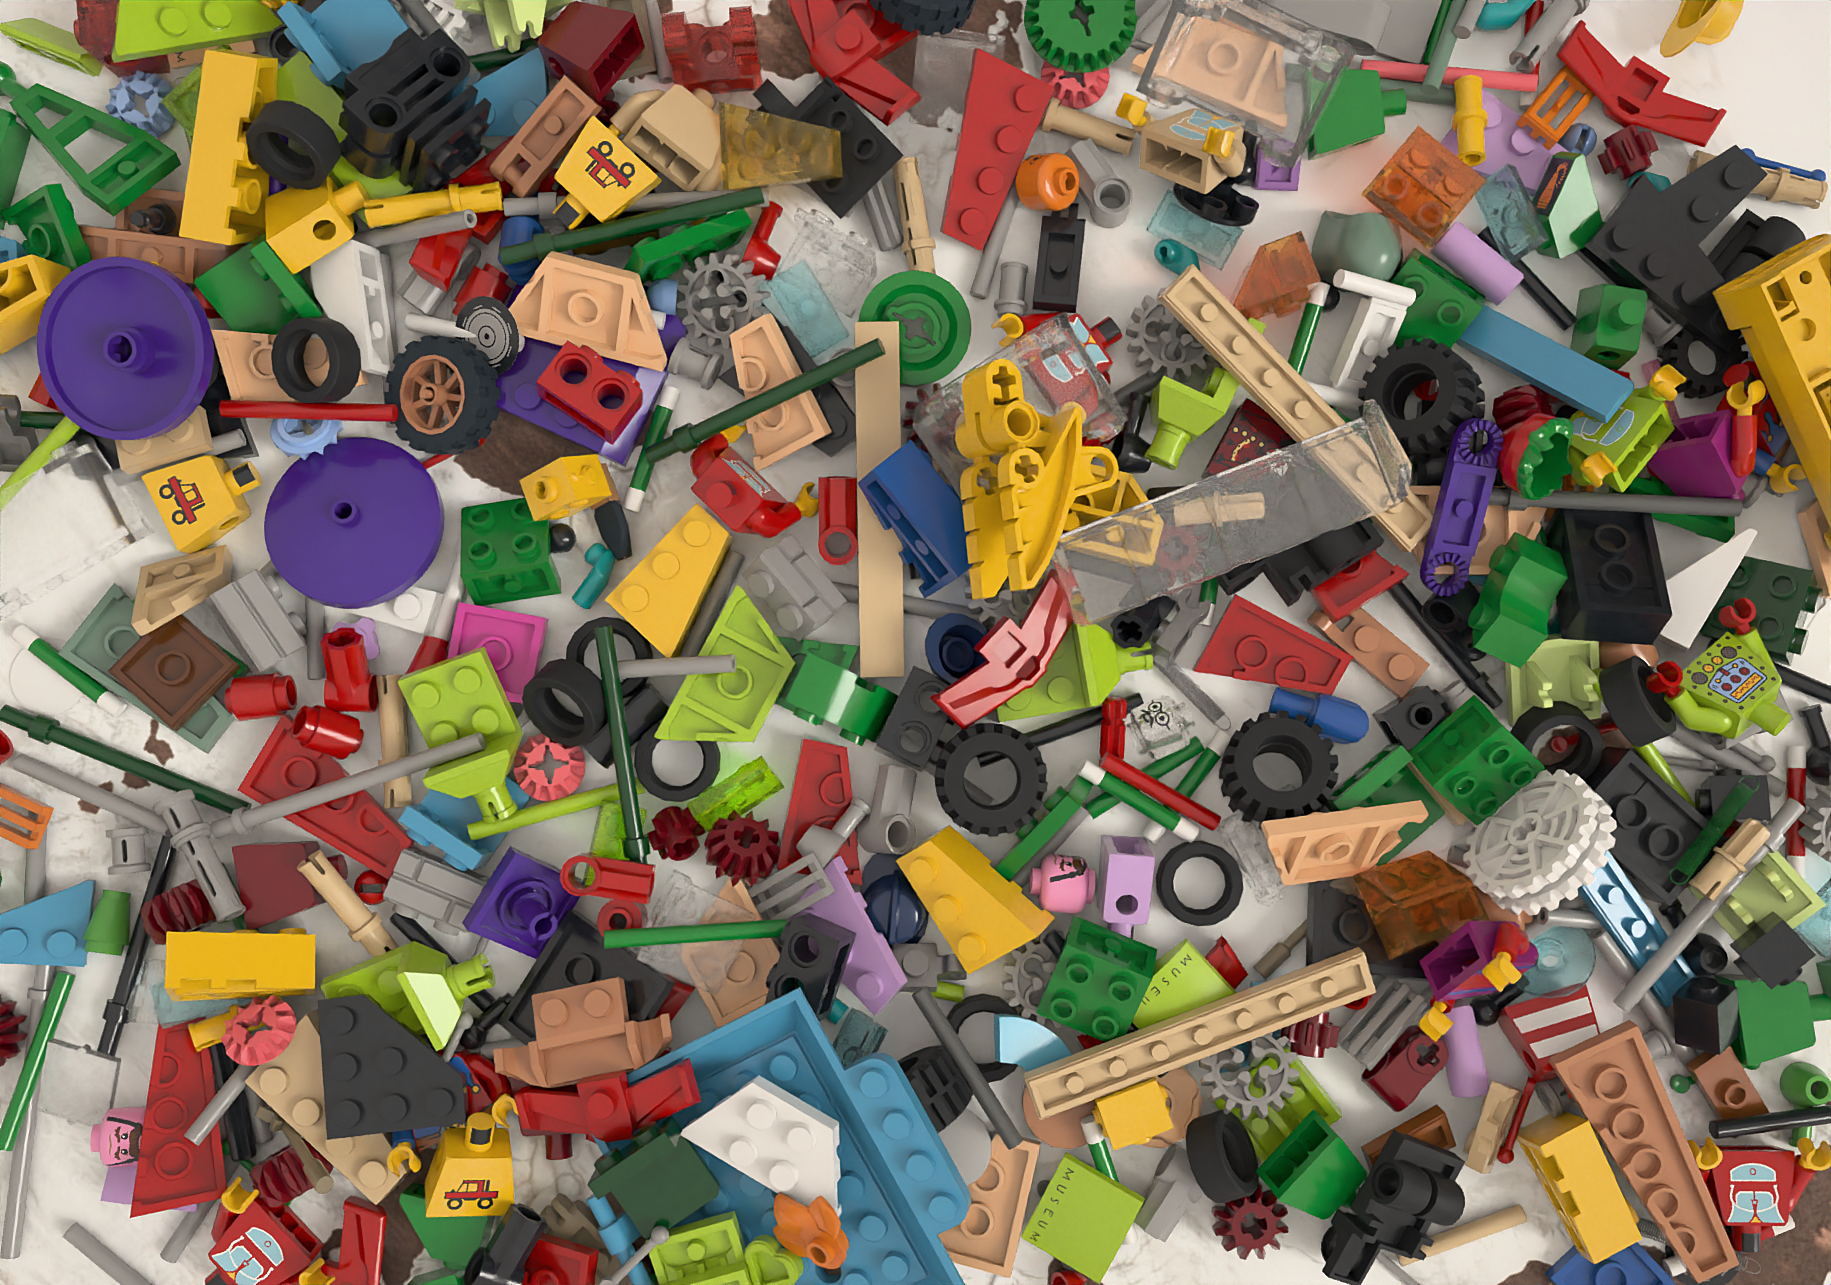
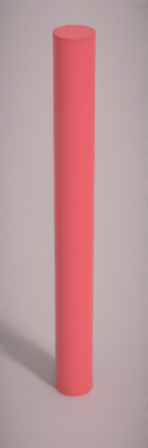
(1417, 72)

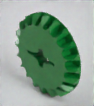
(1064, 40)
(945, 317)

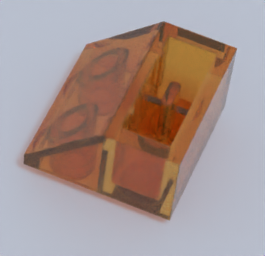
(1423, 187)
(1276, 279)
(1418, 902)

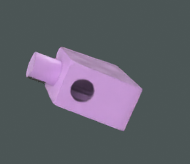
(1127, 870)

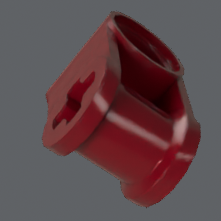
(1404, 1071)

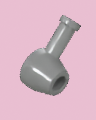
(827, 842)

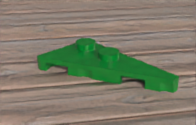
(1059, 808)

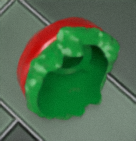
(1536, 455)

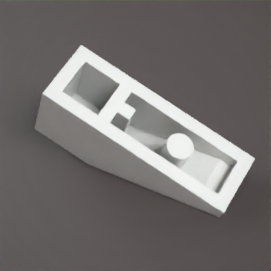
(353, 293)
(1698, 589)

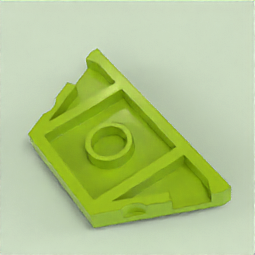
(176, 26)
(738, 702)

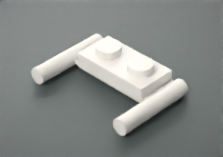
(1368, 336)
(421, 608)

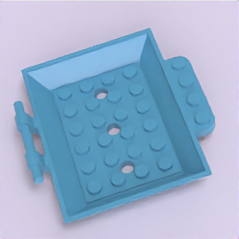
(894, 1169)

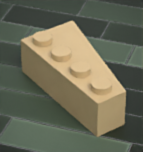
(296, 1092)

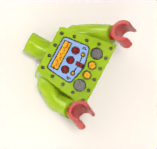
(1727, 683)

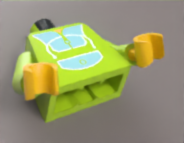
(1630, 438)

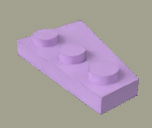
(871, 966)

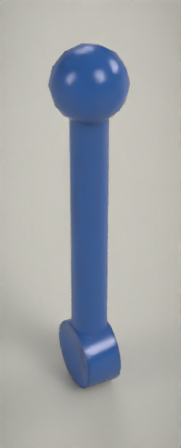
(1817, 174)

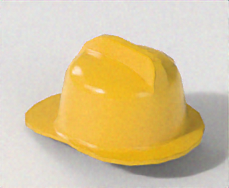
(1700, 22)

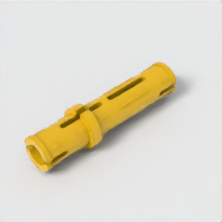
(433, 203)

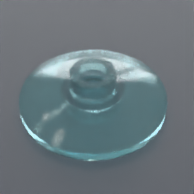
(1572, 970)

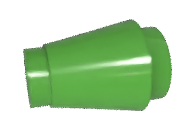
(109, 924)

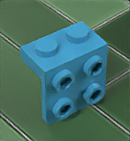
(342, 34)
(444, 822)

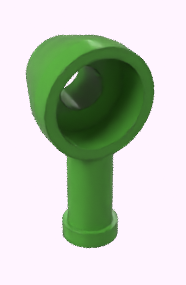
(1796, 1088)

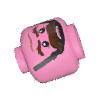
(1062, 883)
(119, 1136)

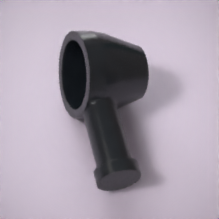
(1128, 445)
(1819, 755)
(1699, 946)

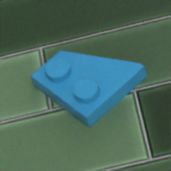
(514, 93)
(49, 929)

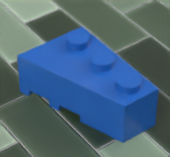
(922, 512)

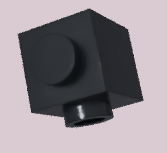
(1412, 717)
(1721, 784)
(1771, 952)
(1706, 1015)

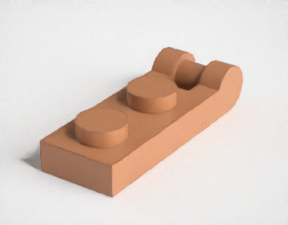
(545, 137)
(1374, 650)

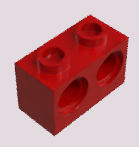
(583, 399)

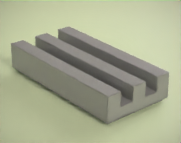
(769, 902)
(1360, 1018)

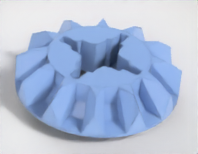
(146, 86)
(291, 439)

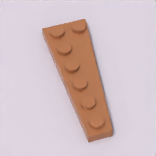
(1634, 1119)

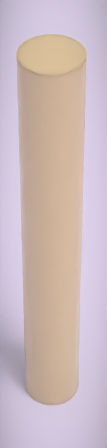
(1470, 1232)

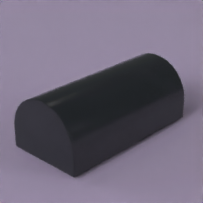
(641, 713)

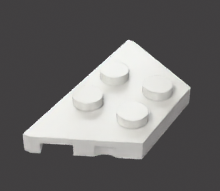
(773, 1141)

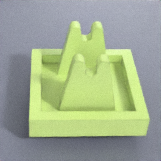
(510, 17)
(1555, 672)
(1768, 888)

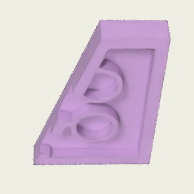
(1509, 144)

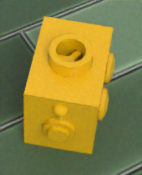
(565, 487)
(1133, 1113)

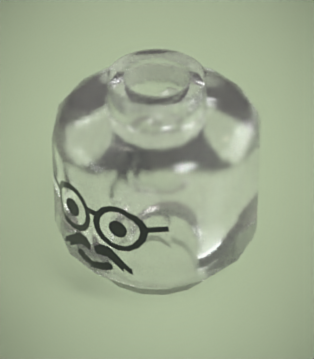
(1160, 727)

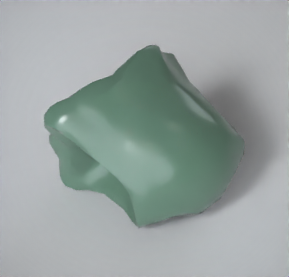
(1357, 243)

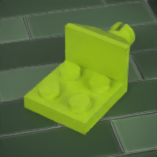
(1187, 414)
(1078, 674)
(458, 701)
(415, 987)

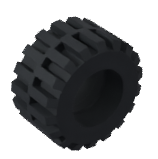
(1405, 370)
(1286, 738)
(990, 818)
(937, 1084)

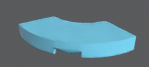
(1026, 1042)

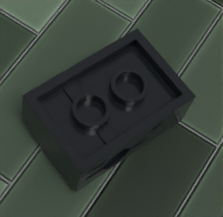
(1613, 575)
(1651, 824)

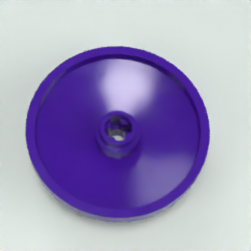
(125, 348)
(354, 523)

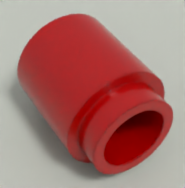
(480, 283)
(261, 696)
(327, 731)
(634, 912)

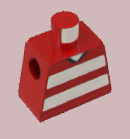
(1548, 1027)

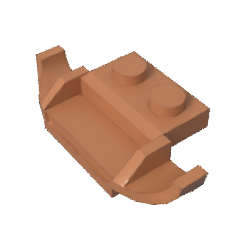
(178, 254)
(584, 1035)

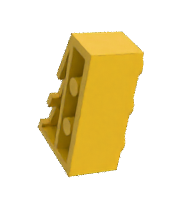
(672, 581)
(970, 900)
(239, 964)
(1580, 1184)

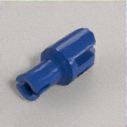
(515, 231)
(1339, 718)

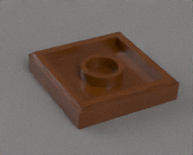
(174, 670)

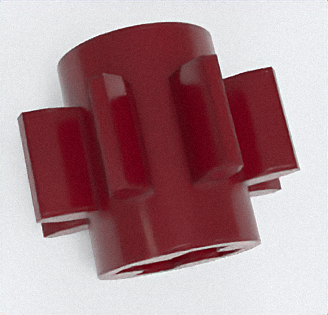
(1627, 152)
(675, 833)
(1312, 1035)

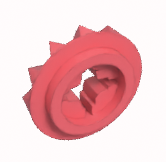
(1070, 91)
(535, 782)
(265, 1044)

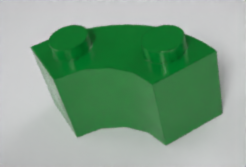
(1517, 599)
(840, 698)

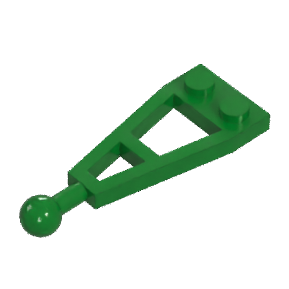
(116, 180)

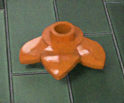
(810, 1231)

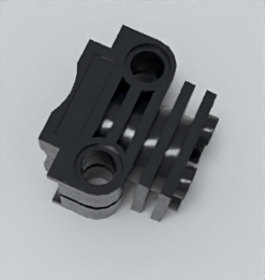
(413, 112)

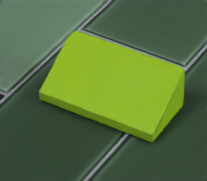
(51, 43)

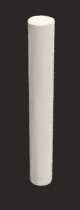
(441, 327)

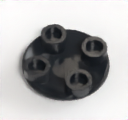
(1220, 205)

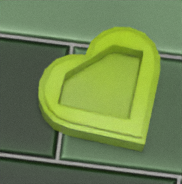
(771, 1263)

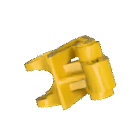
(1031, 488)

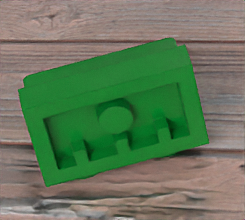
(257, 290)
(1442, 302)
(506, 553)
(1475, 761)
(1385, 782)
(1098, 981)

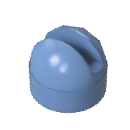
(1572, 135)
(663, 296)

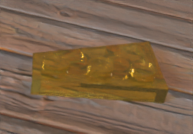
(774, 149)

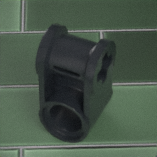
(1450, 619)

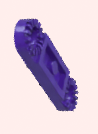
(1461, 506)

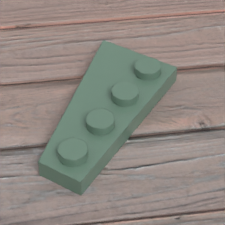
(106, 638)

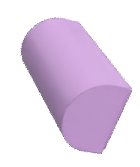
(1477, 263)
(1465, 1059)

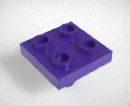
(521, 904)

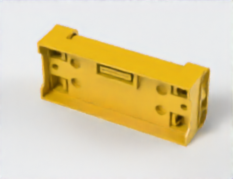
(1792, 347)

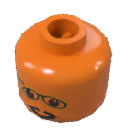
(1047, 182)

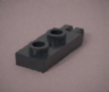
(1059, 262)

